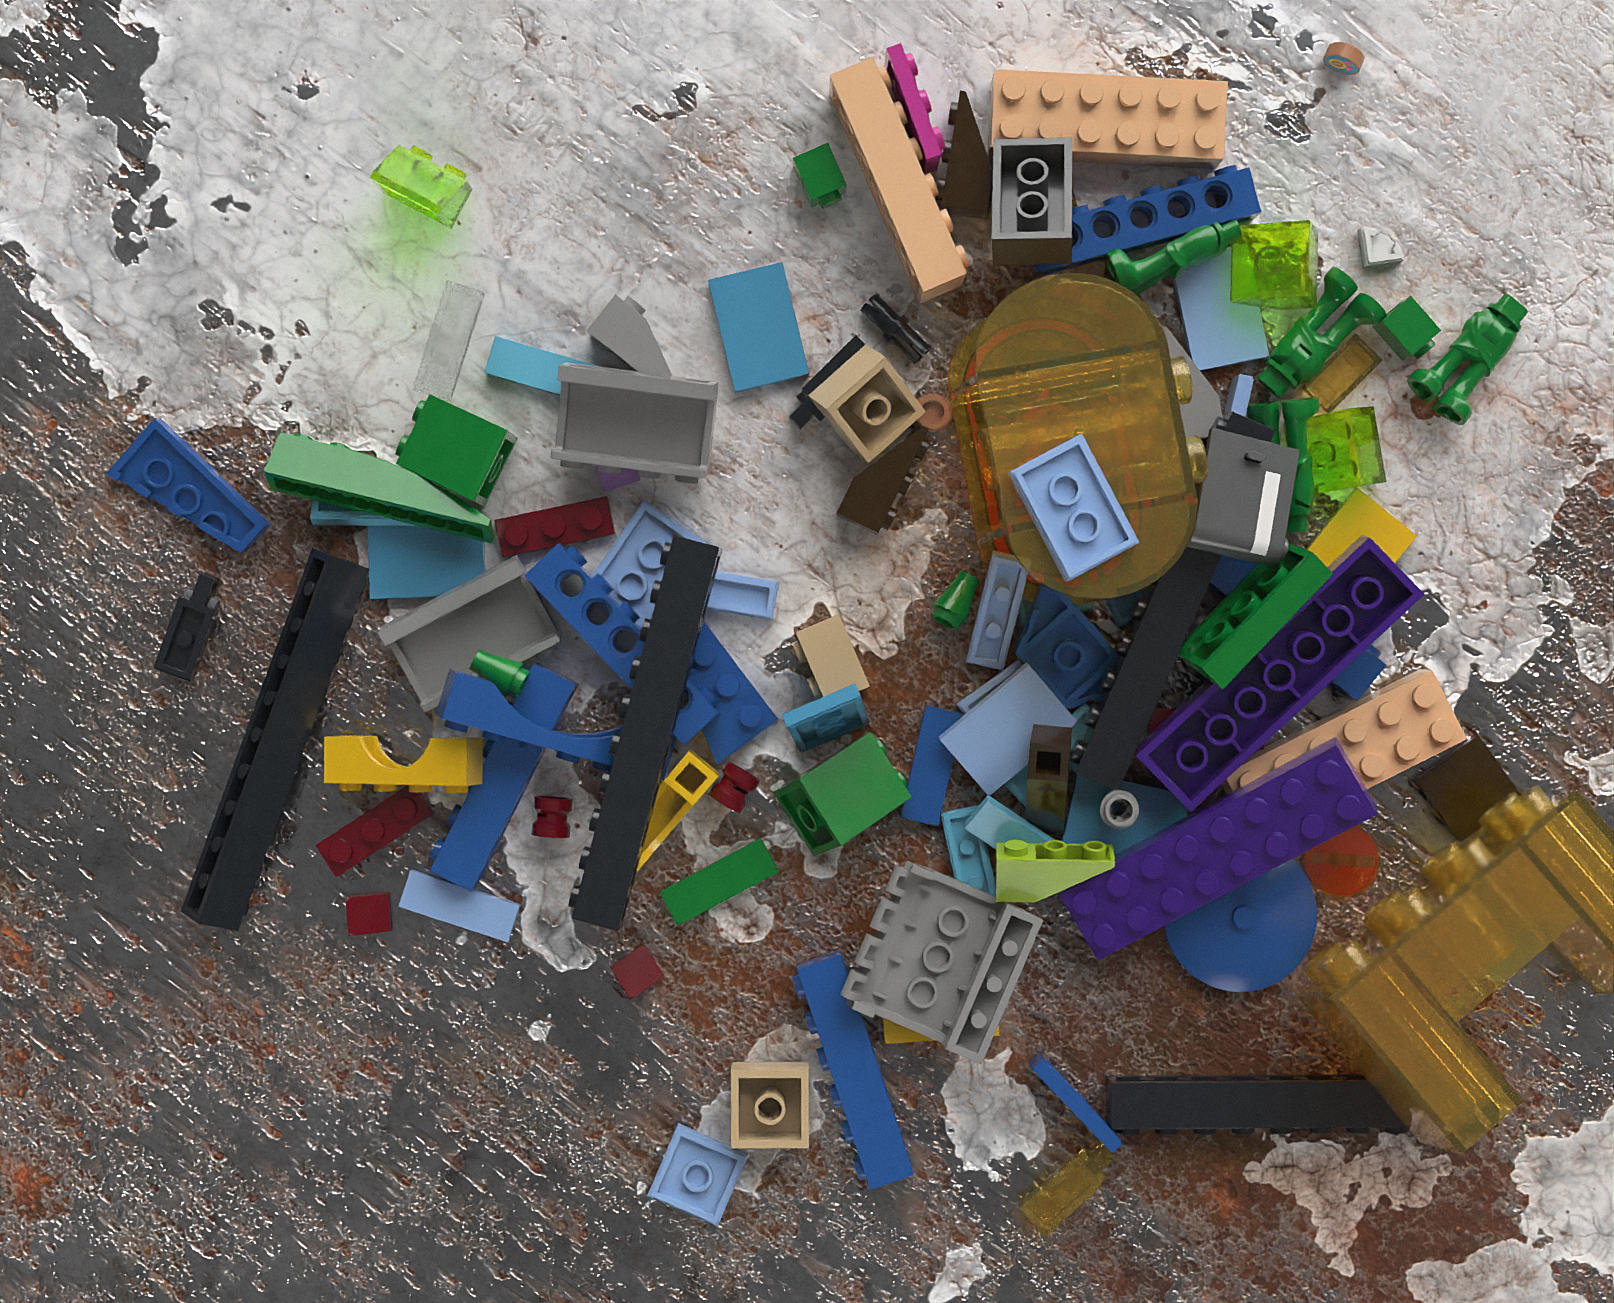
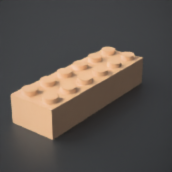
(1113, 116)
(897, 180)
(1378, 733)

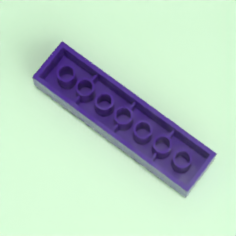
(1226, 726)
(1220, 848)

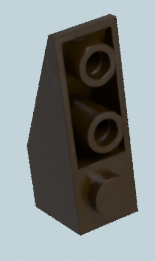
(969, 172)
(875, 488)
(1048, 777)

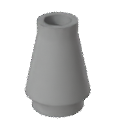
(1127, 814)

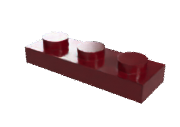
(555, 526)
(374, 830)

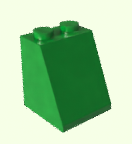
(455, 449)
(843, 794)

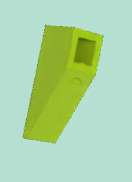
(1039, 870)

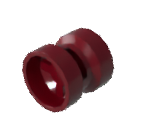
(733, 796)
(552, 817)

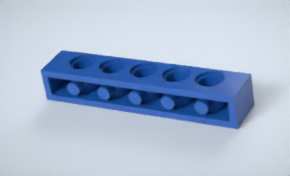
(1232, 185)
(549, 579)

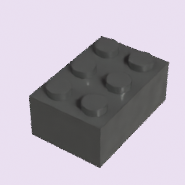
(1032, 201)

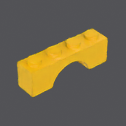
(361, 760)
(675, 798)

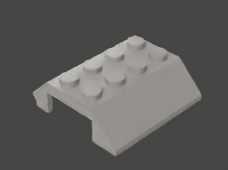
(941, 959)

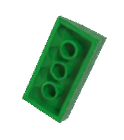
(1252, 615)

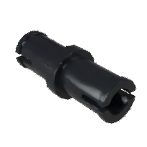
(895, 328)

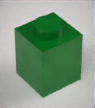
(820, 176)
(1408, 329)

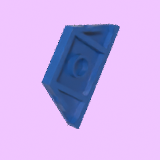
(1064, 648)

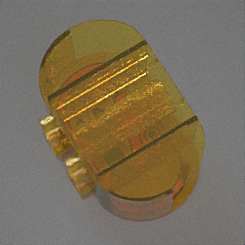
(1065, 363)

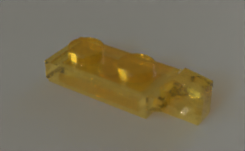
(1066, 1188)

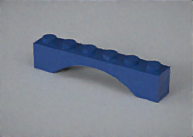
(479, 704)

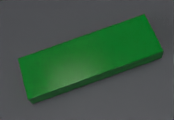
(719, 881)

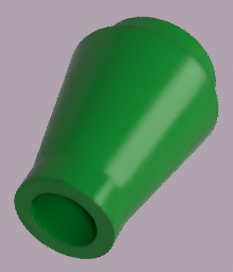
(955, 602)
(504, 673)

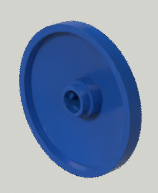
(1249, 933)

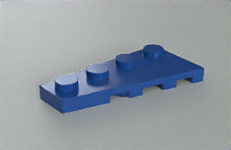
(176, 476)
(741, 706)

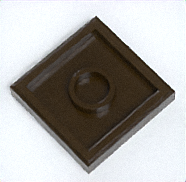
(1465, 786)

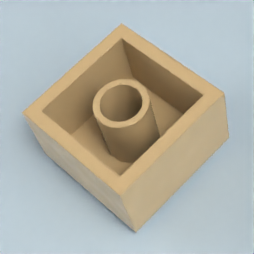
(867, 403)
(830, 657)
(770, 1105)

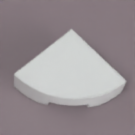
(1378, 248)

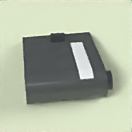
(1245, 502)

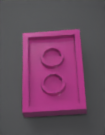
(916, 105)

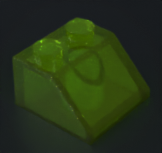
(422, 184)
(1275, 265)
(1344, 450)

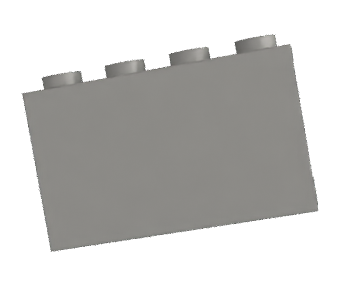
(635, 422)
(488, 613)

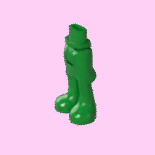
(1180, 255)
(1483, 343)
(1302, 351)
(1295, 415)

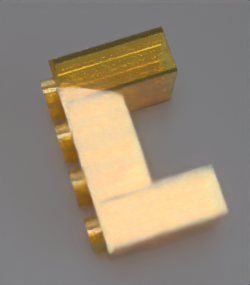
(1446, 949)

